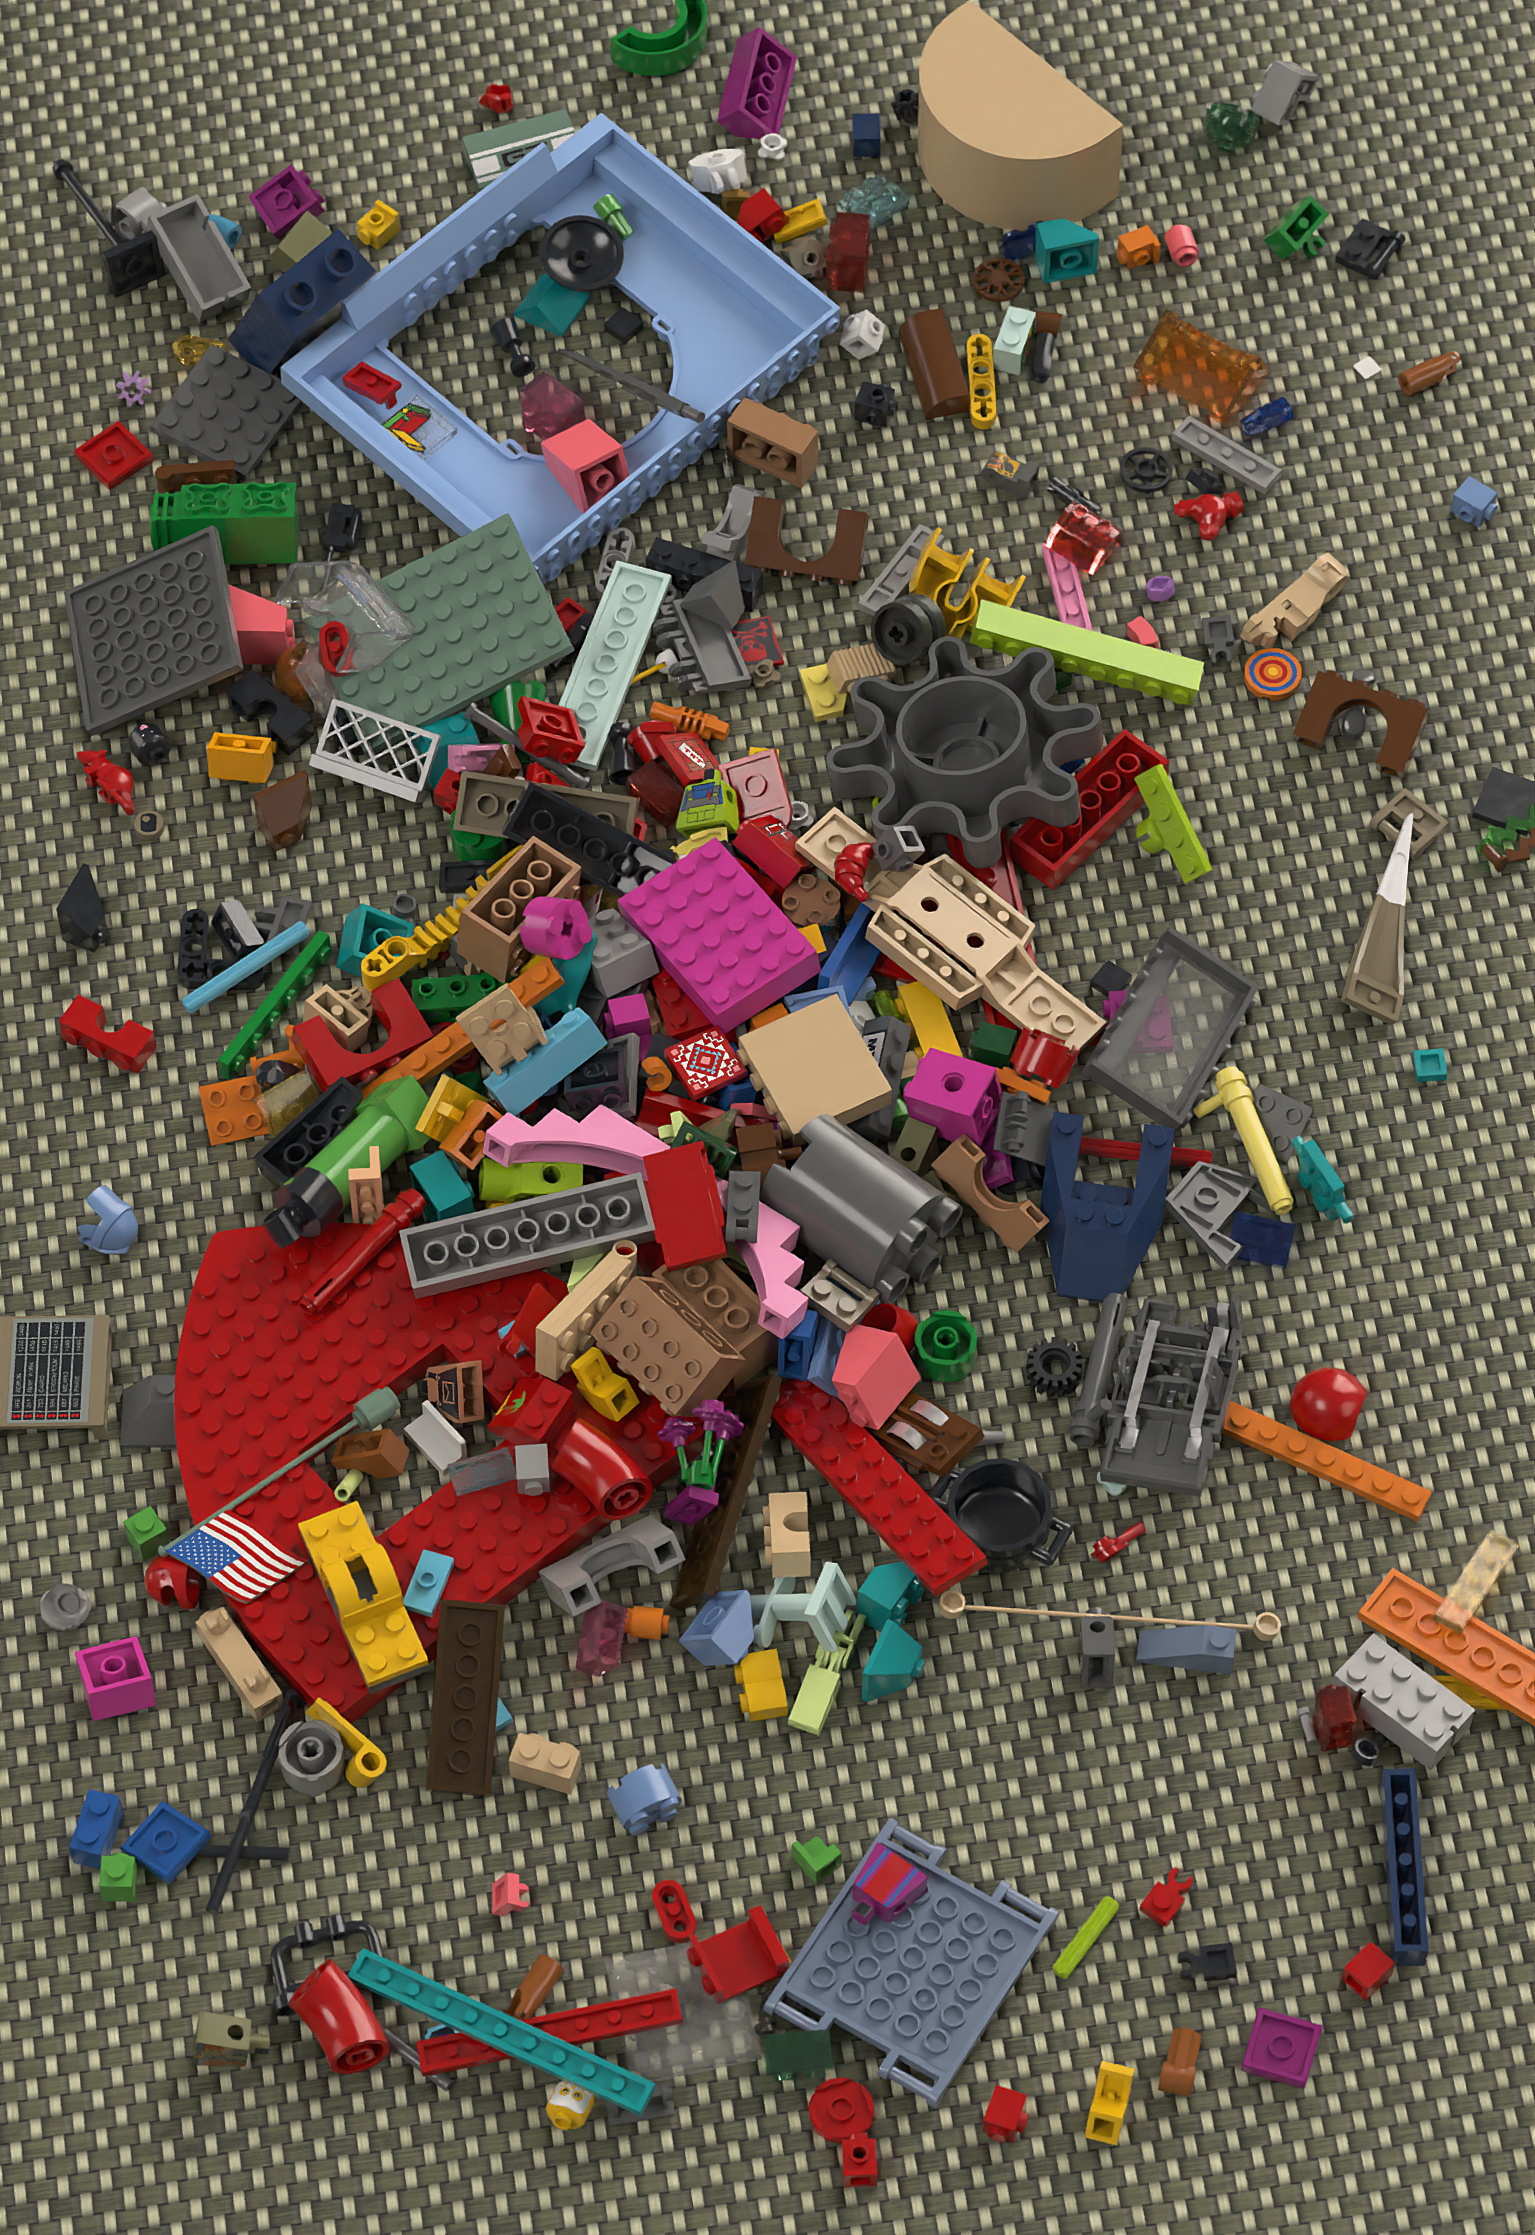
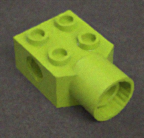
(526, 1180)

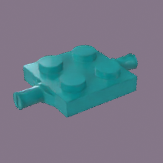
(1321, 1181)

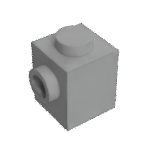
(532, 1469)

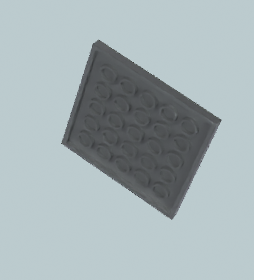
(153, 630)

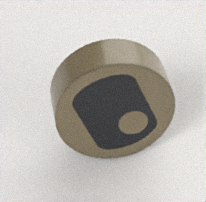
(149, 825)

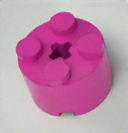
(555, 927)

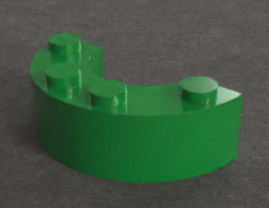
(665, 51)

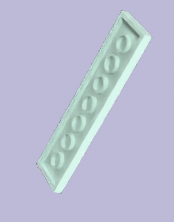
(612, 654)

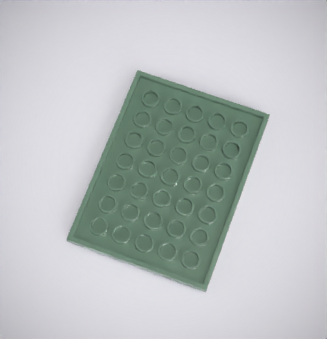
(477, 629)

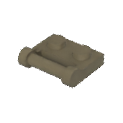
(1426, 822)
(834, 1302)

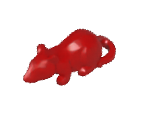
(114, 780)

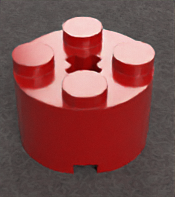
(1043, 1056)

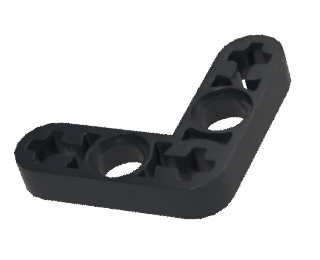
(198, 962)

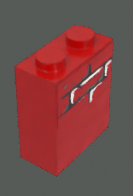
(773, 849)

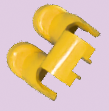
(939, 571)

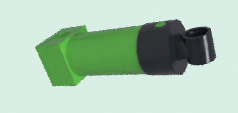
(321, 1188)

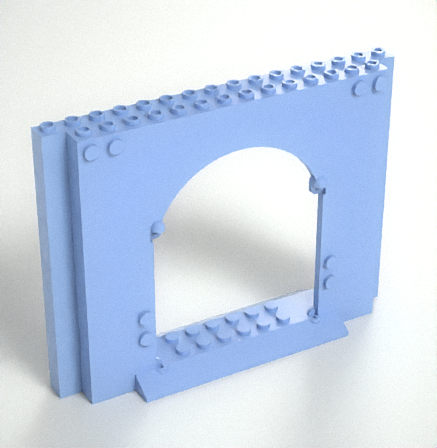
(728, 305)

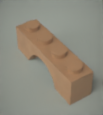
(962, 1169)

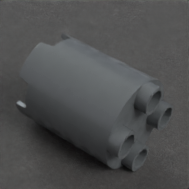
(861, 1208)

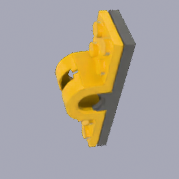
(364, 1596)

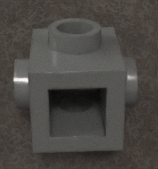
(898, 848)

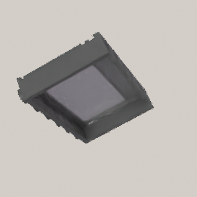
(1171, 1030)

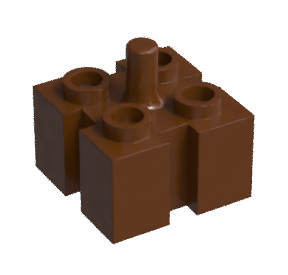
(762, 1147)

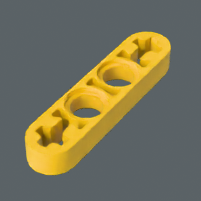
(981, 381)

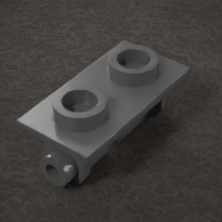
(658, 2107)

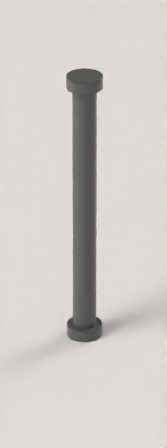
(513, 738)

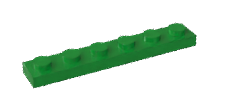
(270, 1011)

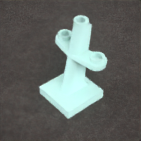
(821, 1609)

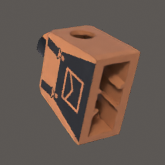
(456, 1390)

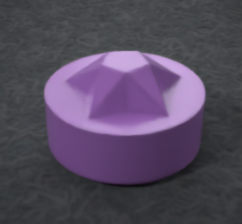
(1160, 588)

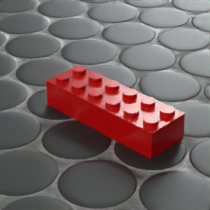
(1106, 801)

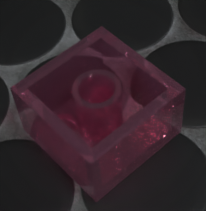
(549, 407)

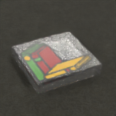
(420, 427)

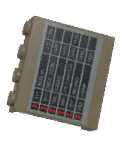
(55, 1372)

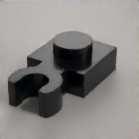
(1214, 1961)

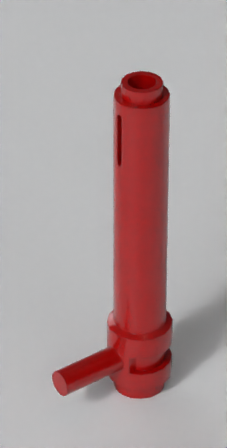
(394, 1217)

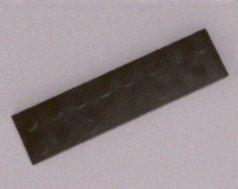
(715, 1531)

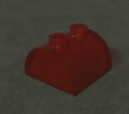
(1083, 537)

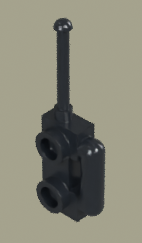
(335, 538)

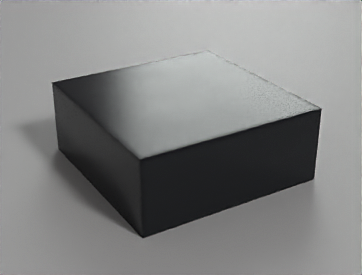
(623, 325)
(1110, 978)

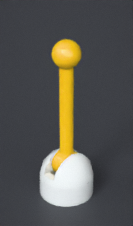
(662, 663)

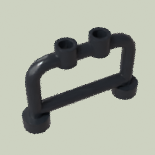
(307, 1937)

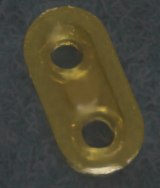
(196, 346)

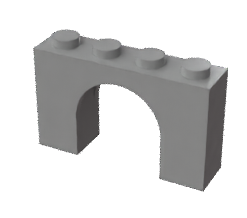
(642, 1543)

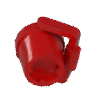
(644, 736)

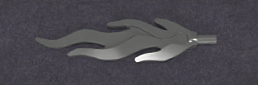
(638, 387)

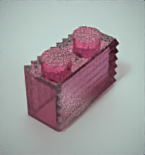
(601, 1638)

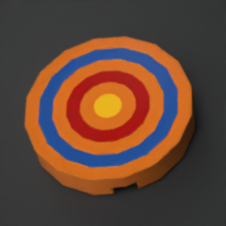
(1272, 674)

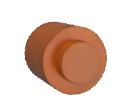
(646, 1622)

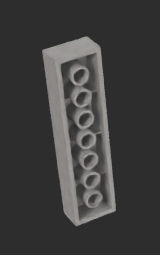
(527, 1235)

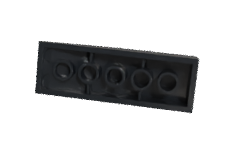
(601, 849)

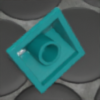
(551, 306)

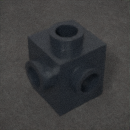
(875, 404)

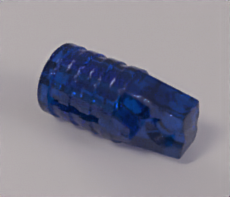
(1267, 417)

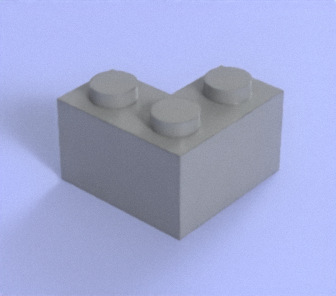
(1282, 90)

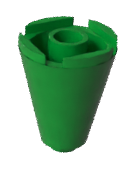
(505, 706)

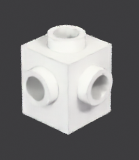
(862, 334)

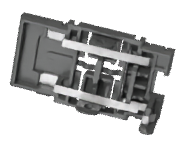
(1166, 1445)

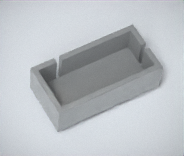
(198, 258)
(1404, 1701)

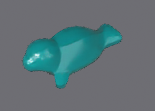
(574, 974)

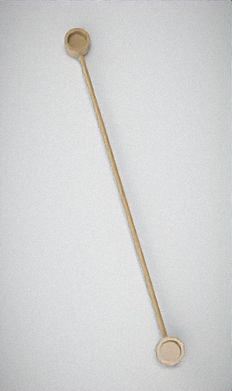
(953, 1603)

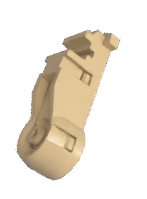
(1298, 604)

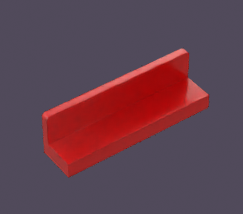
(659, 1105)

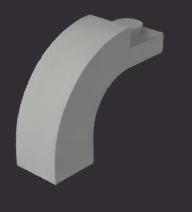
(732, 532)

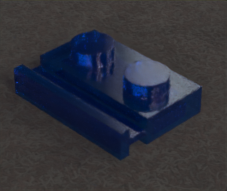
(1263, 1239)

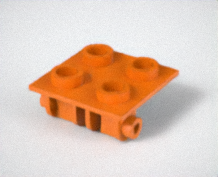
(231, 1110)

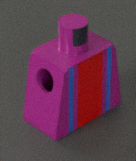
(886, 1886)

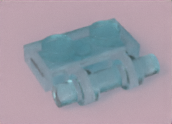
(882, 202)

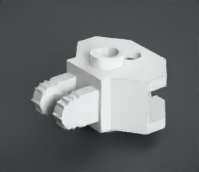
(718, 170)

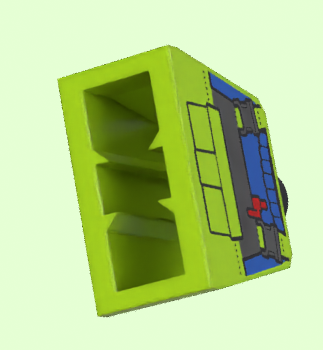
(708, 806)

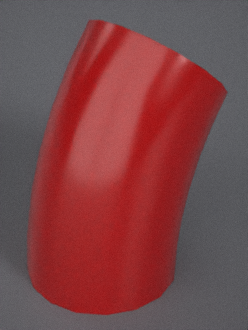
(603, 1472)
(340, 2020)

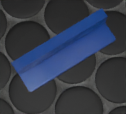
(851, 957)

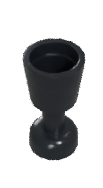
(509, 339)
(622, 760)

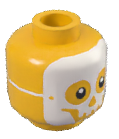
(569, 2106)

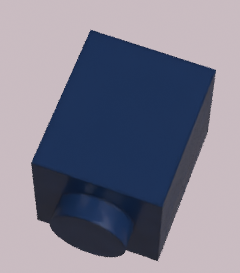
(866, 134)

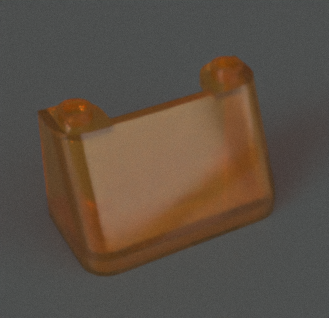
(1199, 368)

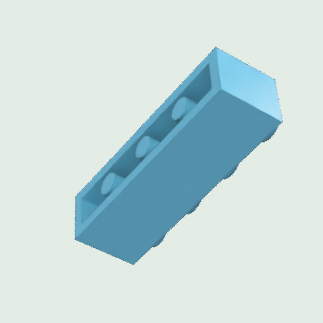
(568, 1046)

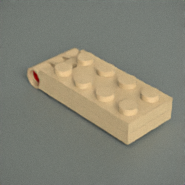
(567, 1328)

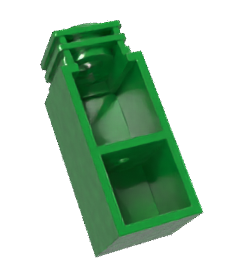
(253, 519)

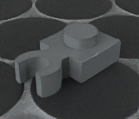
(1218, 635)

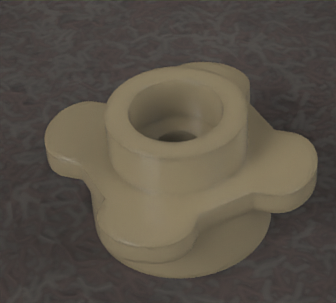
(763, 680)

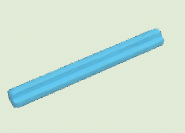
(245, 967)

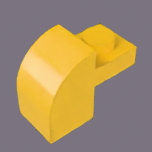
(601, 1387)
(1109, 2103)

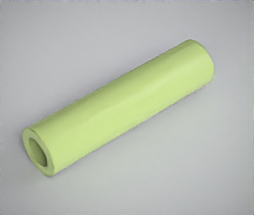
(348, 1485)

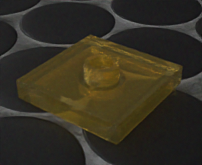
(286, 1101)

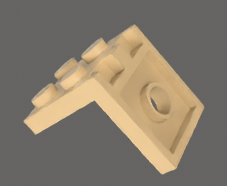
(508, 1040)

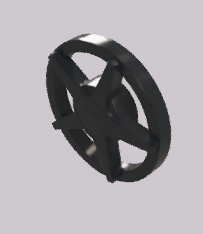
(1146, 470)

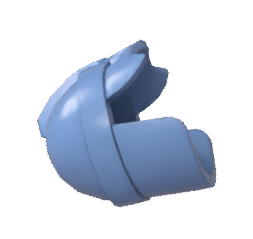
(118, 1223)

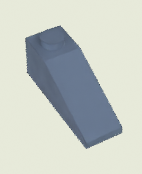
(1189, 1648)

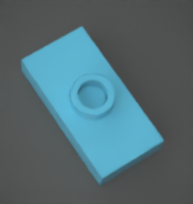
(428, 1583)

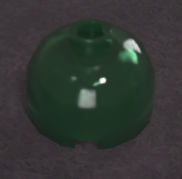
(1229, 127)

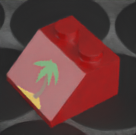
(533, 1412)

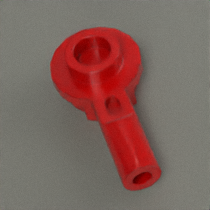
(1108, 1548)

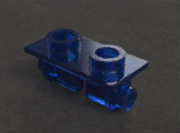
(1017, 242)

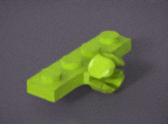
(1169, 825)

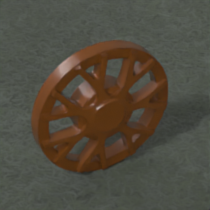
(998, 279)

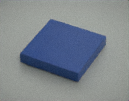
(166, 1842)

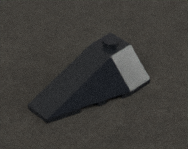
(308, 1133)

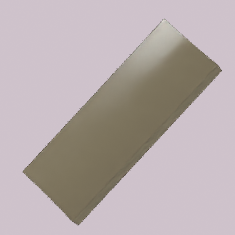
(489, 799)

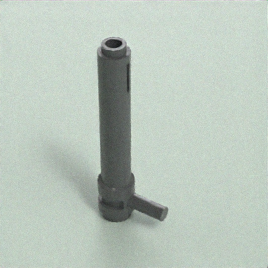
(1092, 1402)

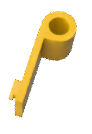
(367, 1759)

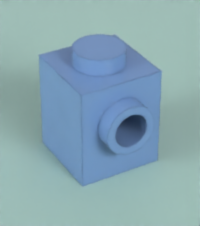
(1474, 502)

